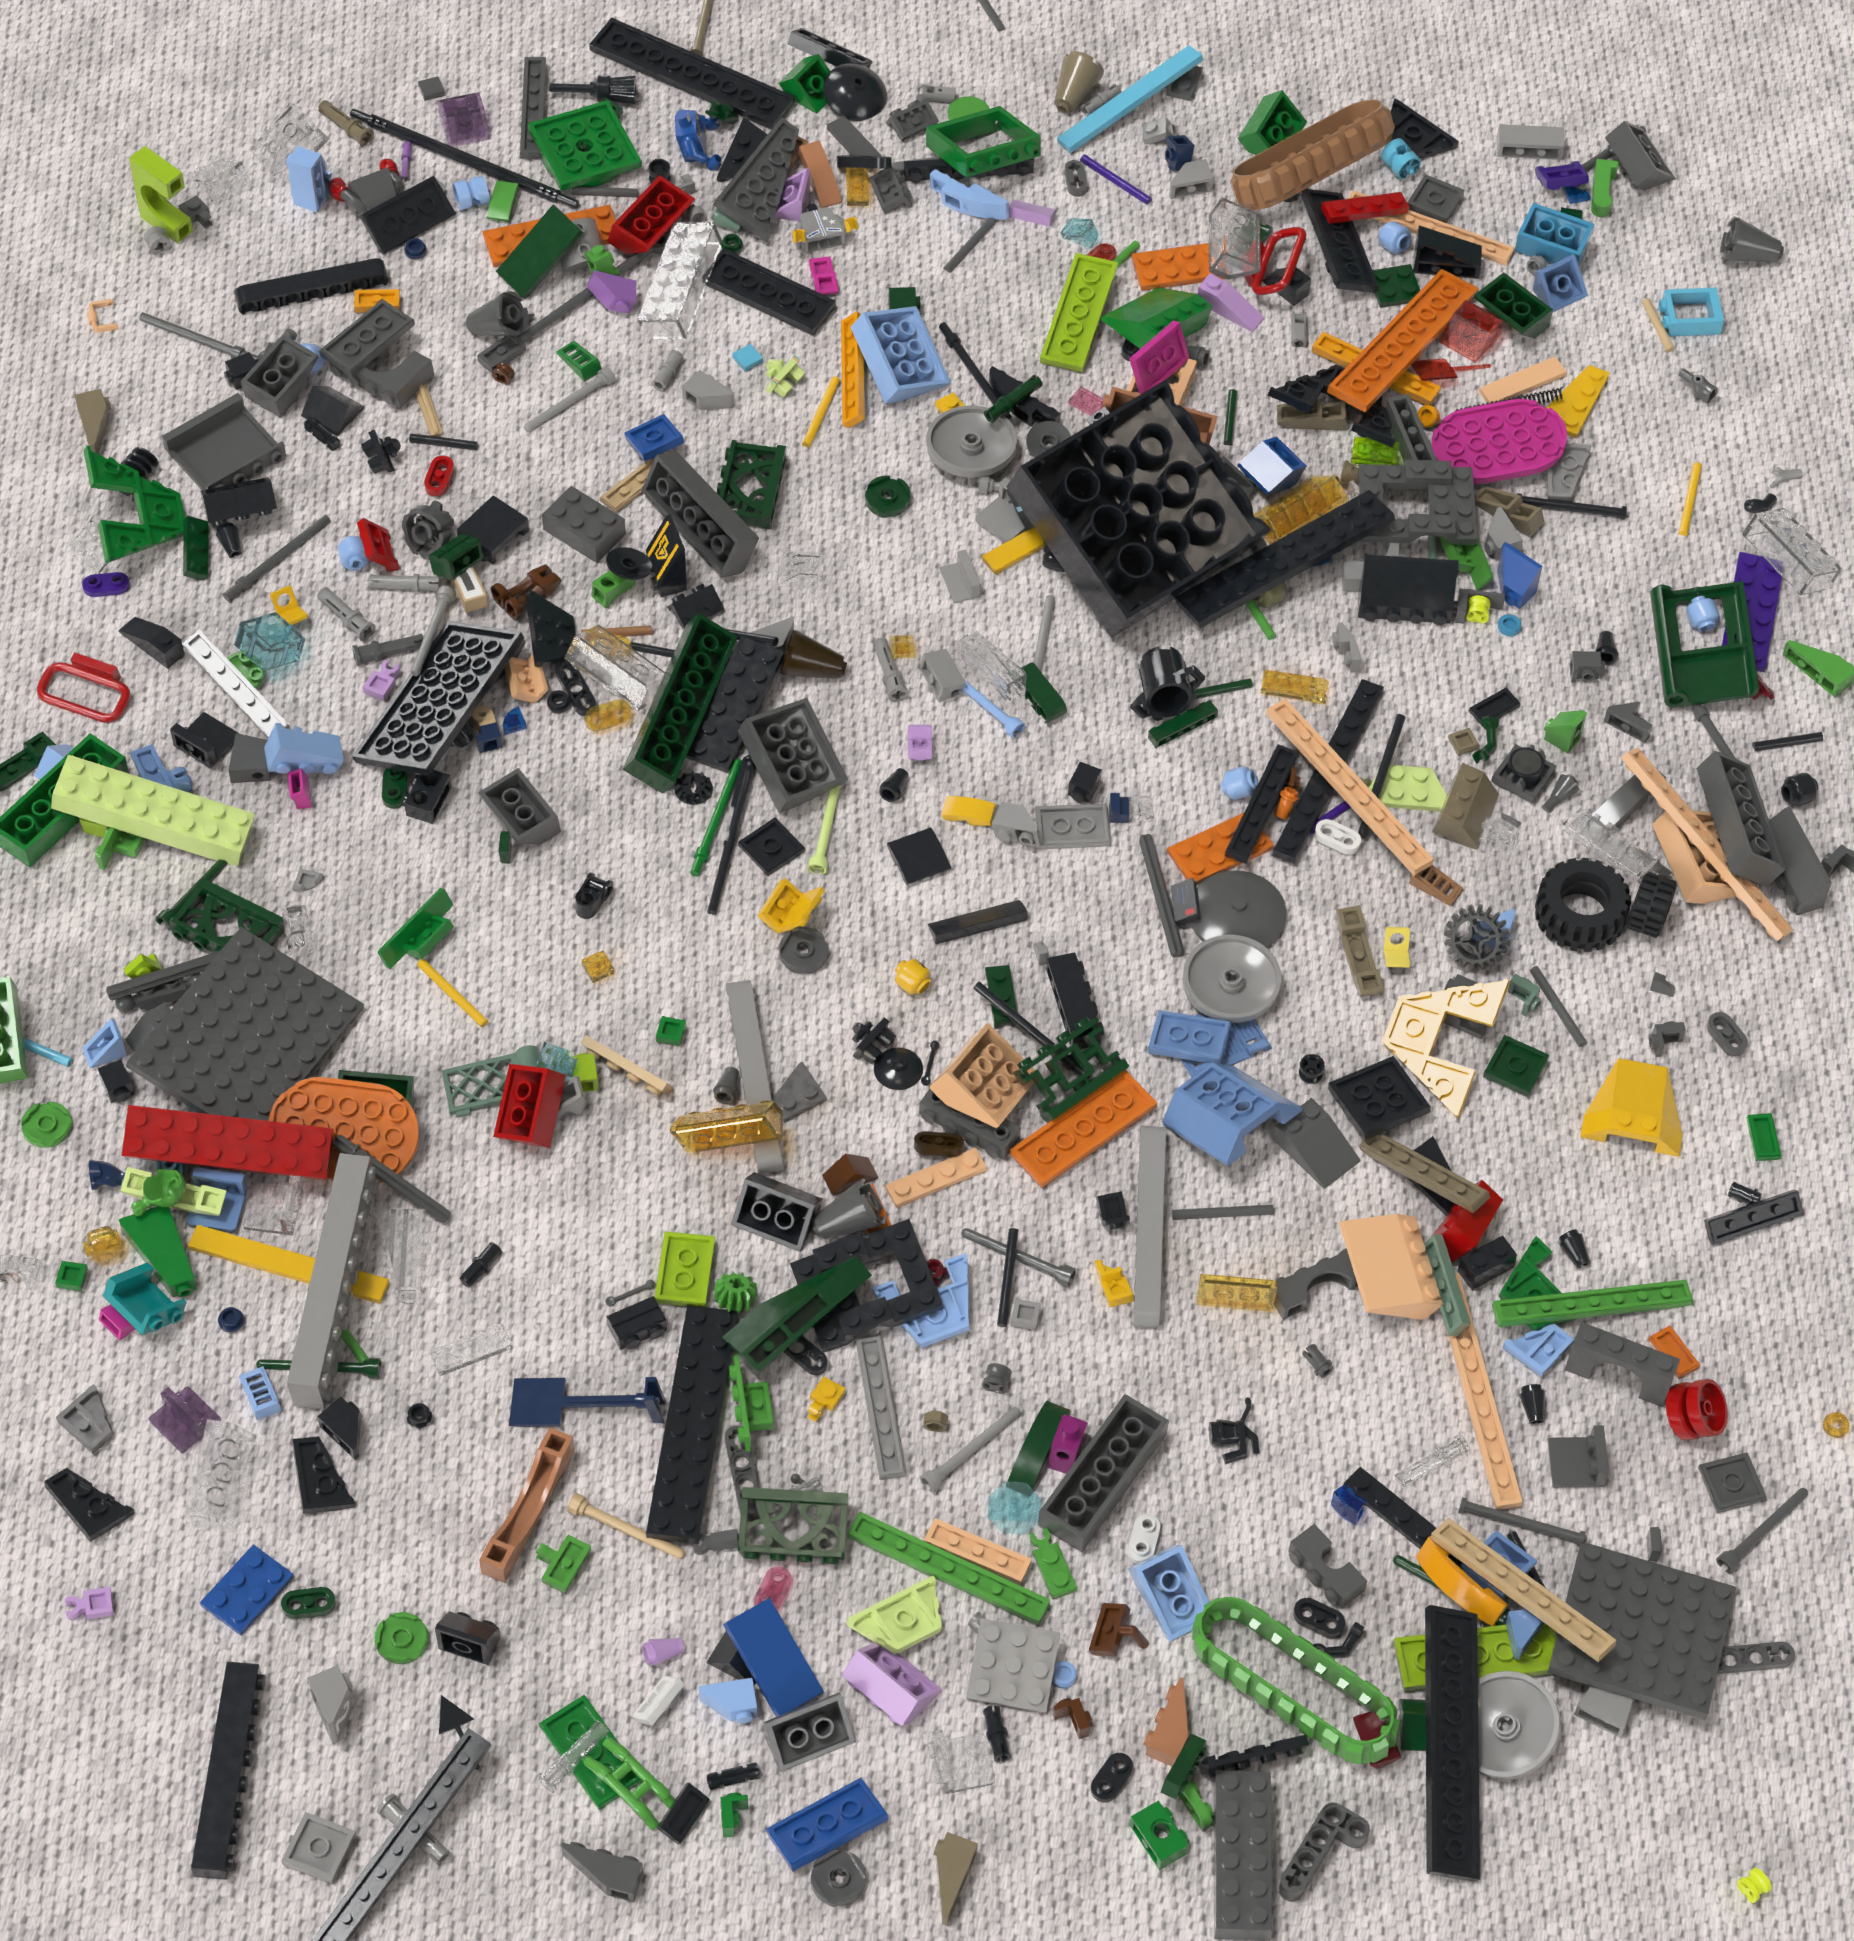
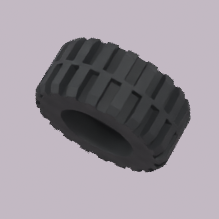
(1578, 929)

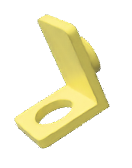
(1397, 954)

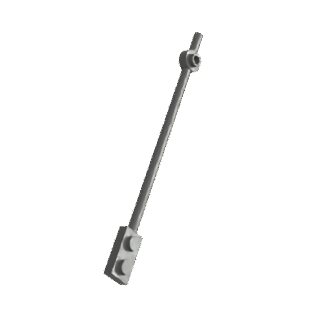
(512, 346)

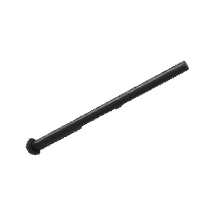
(738, 802)

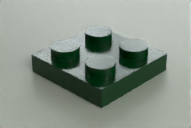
(1396, 285)
(1516, 1065)

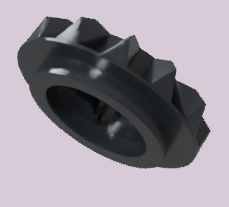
(702, 792)

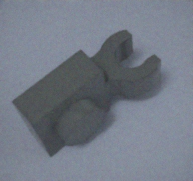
(196, 210)

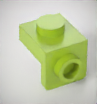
(142, 965)

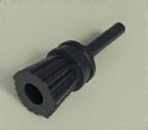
(615, 89)

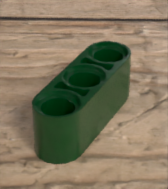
(1042, 694)

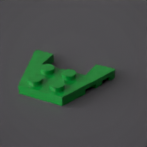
(1530, 1281)

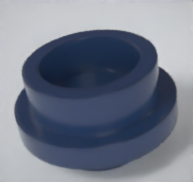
(415, 248)
(230, 1319)

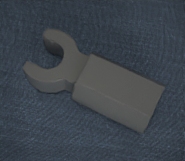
(718, 1541)

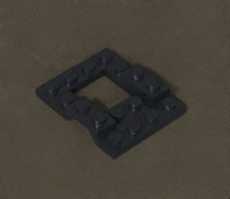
(850, 1317)

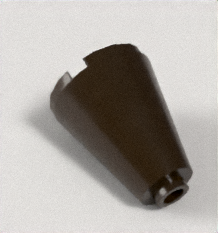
(811, 659)

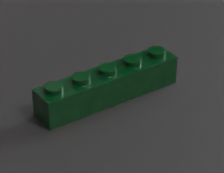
(1182, 723)
(1184, 1766)

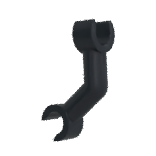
(1344, 1650)

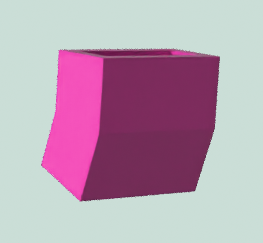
(299, 779)
(115, 1322)

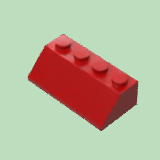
(649, 217)

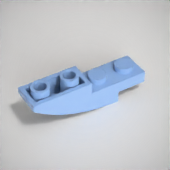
(971, 201)

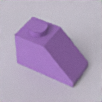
(613, 291)

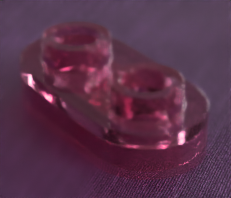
(774, 1589)

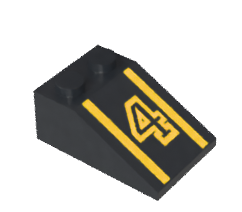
(667, 560)

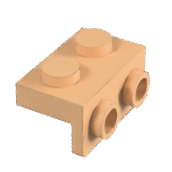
(525, 679)

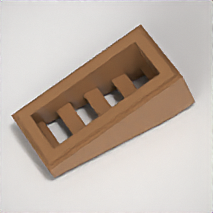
(1431, 889)

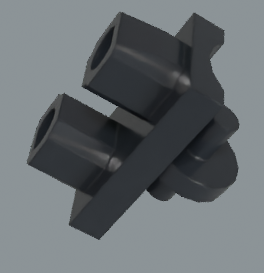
(383, 450)
(880, 1033)

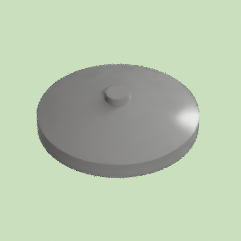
(968, 444)
(1231, 978)
(1515, 1725)

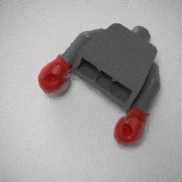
(370, 189)

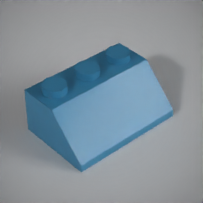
(1553, 235)

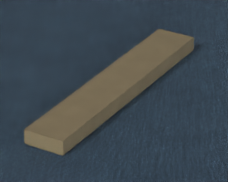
(1425, 1172)

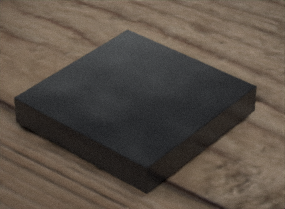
(771, 846)

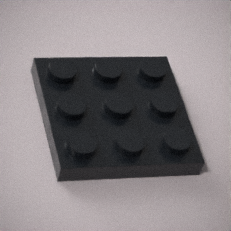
(1379, 1097)

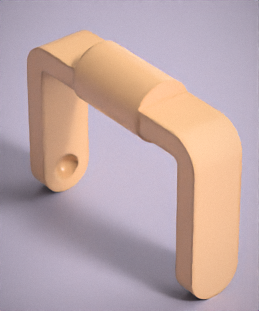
(92, 316)

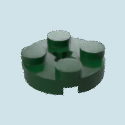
(887, 507)

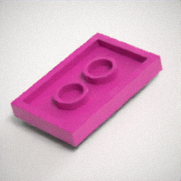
(1159, 357)

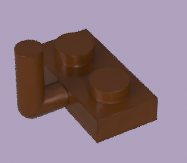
(1110, 1629)

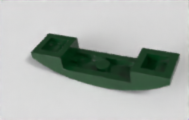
(24, 761)
(1037, 1444)

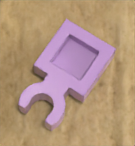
(381, 683)
(95, 1604)

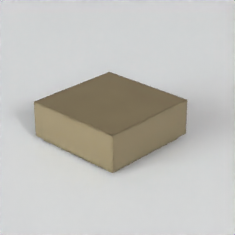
(1463, 741)

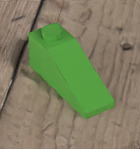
(1823, 667)

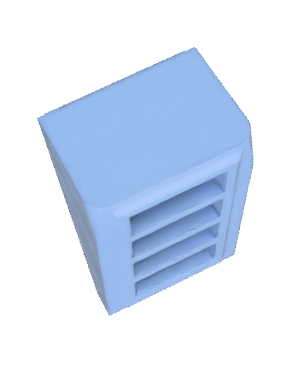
(264, 1409)

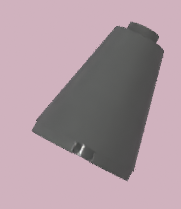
(1749, 243)
(499, 316)
(850, 1212)

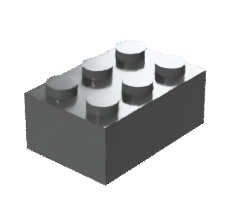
(584, 524)

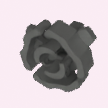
(430, 528)

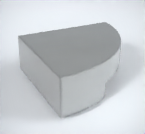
(306, 879)
(1041, 953)

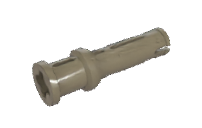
(352, 127)

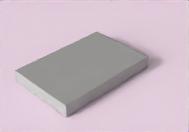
(1073, 826)

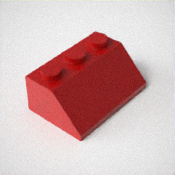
(529, 1105)

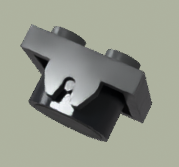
(1524, 772)

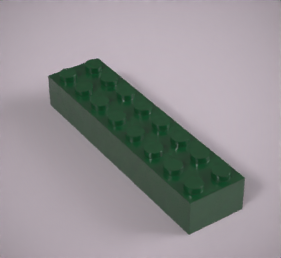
(680, 703)

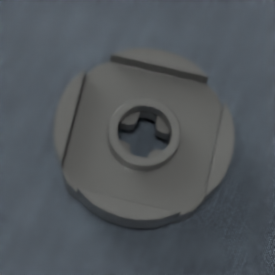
(799, 962)
(835, 1893)

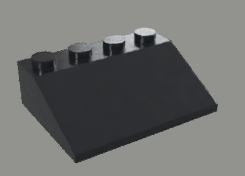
(1407, 589)

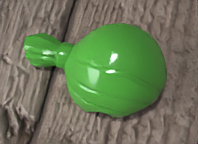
(161, 1190)

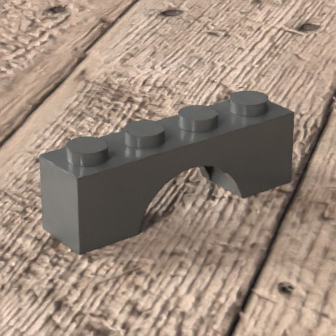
(1293, 1290)

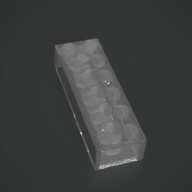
(679, 280)

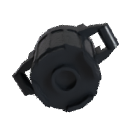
(1165, 684)

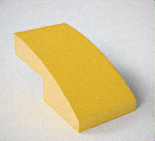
(973, 810)

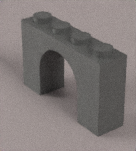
(396, 384)
(1651, 1366)

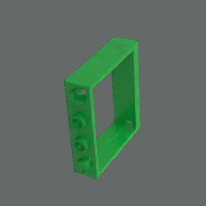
(944, 135)

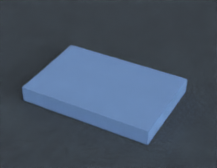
(1189, 1037)

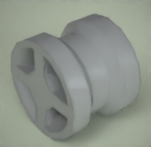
(157, 240)

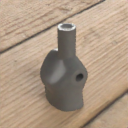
(1700, 386)

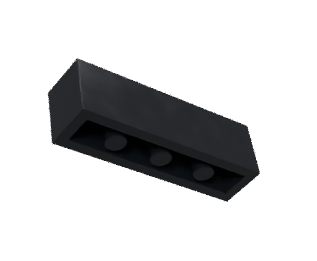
(1072, 994)

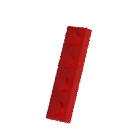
(1365, 207)

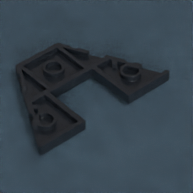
(1306, 390)

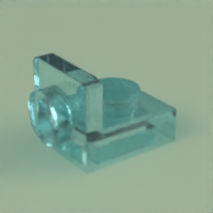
(1080, 230)

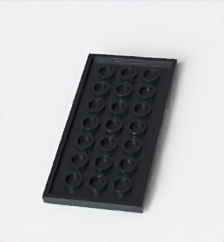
(439, 701)

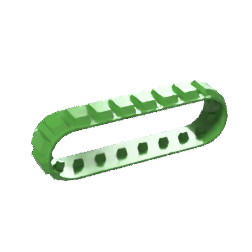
(1318, 1661)

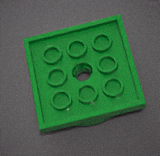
(586, 128)

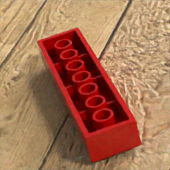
(227, 1142)

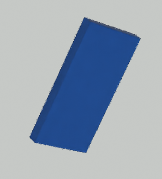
(773, 1658)
(827, 1824)

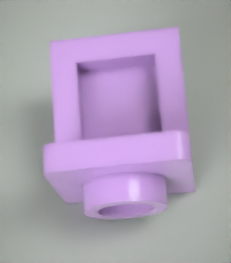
(919, 742)

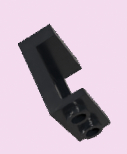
(494, 526)

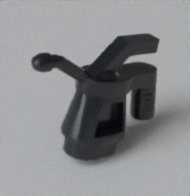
(1230, 1432)

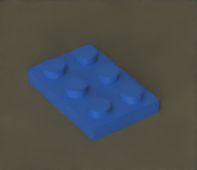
(247, 1589)

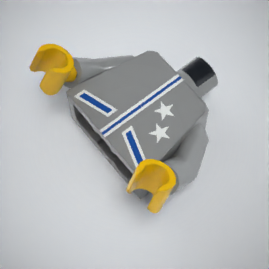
(822, 229)

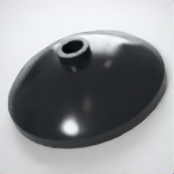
(854, 100)

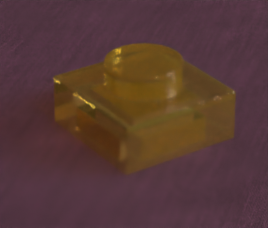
(597, 966)

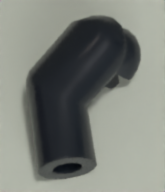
(1758, 505)

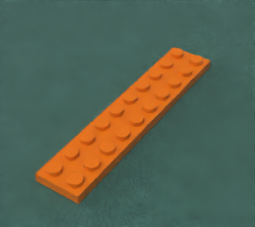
(1401, 341)

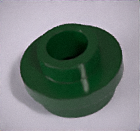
(732, 239)

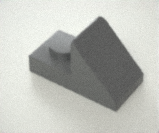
(1624, 719)

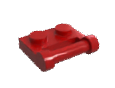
(377, 544)

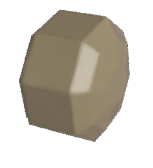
(935, 1421)

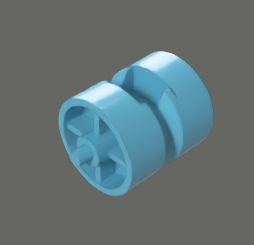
(1400, 158)

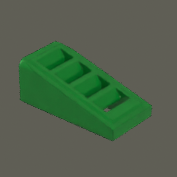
(584, 371)

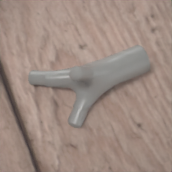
(1785, 475)

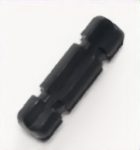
(322, 434)
(733, 1776)

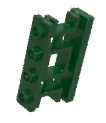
(1081, 1085)

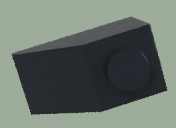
(1296, 290)
(343, 1425)

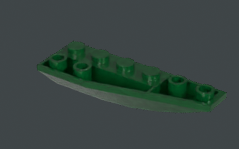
(790, 1315)

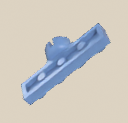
(151, 768)

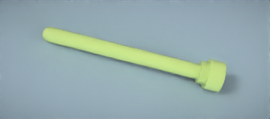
(819, 860)

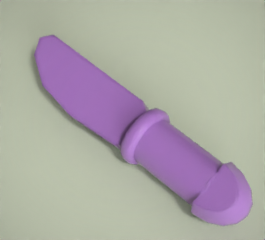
(406, 157)

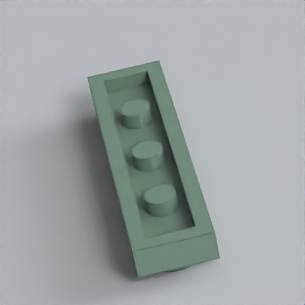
(1453, 1308)

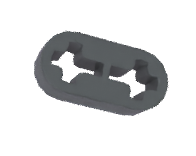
(1080, 177)

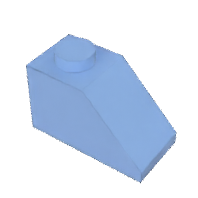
(731, 1699)

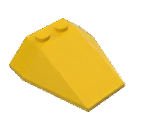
(1636, 1104)

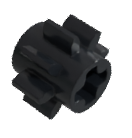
(464, 736)

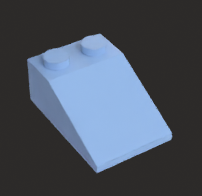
(1170, 1590)

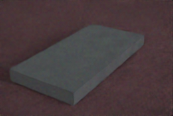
(367, 337)

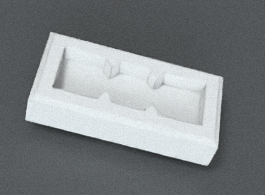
(658, 1700)

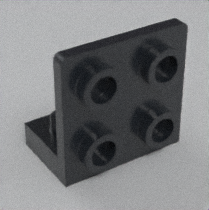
(204, 739)

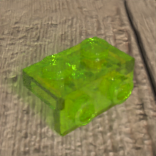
(1373, 453)

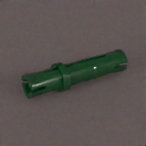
(1006, 404)

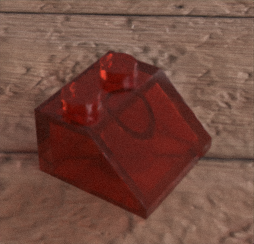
(1471, 331)

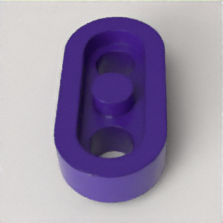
(105, 584)

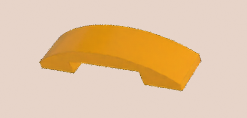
(1458, 1584)

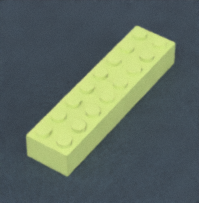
(152, 810)

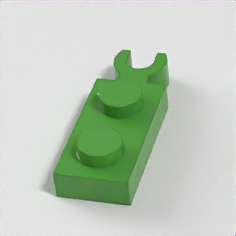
(1052, 1566)

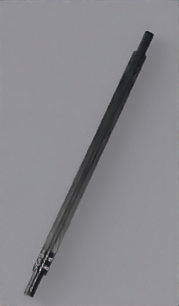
(465, 158)

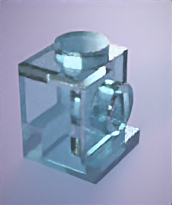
(556, 1059)

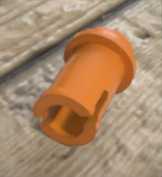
(1287, 800)

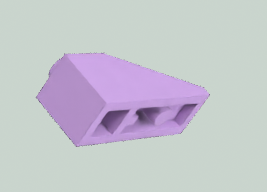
(1229, 302)

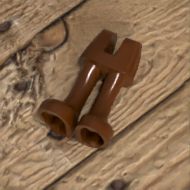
(540, 579)

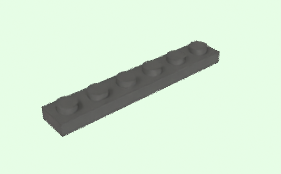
(532, 103)

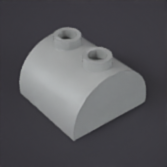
(575, 257)

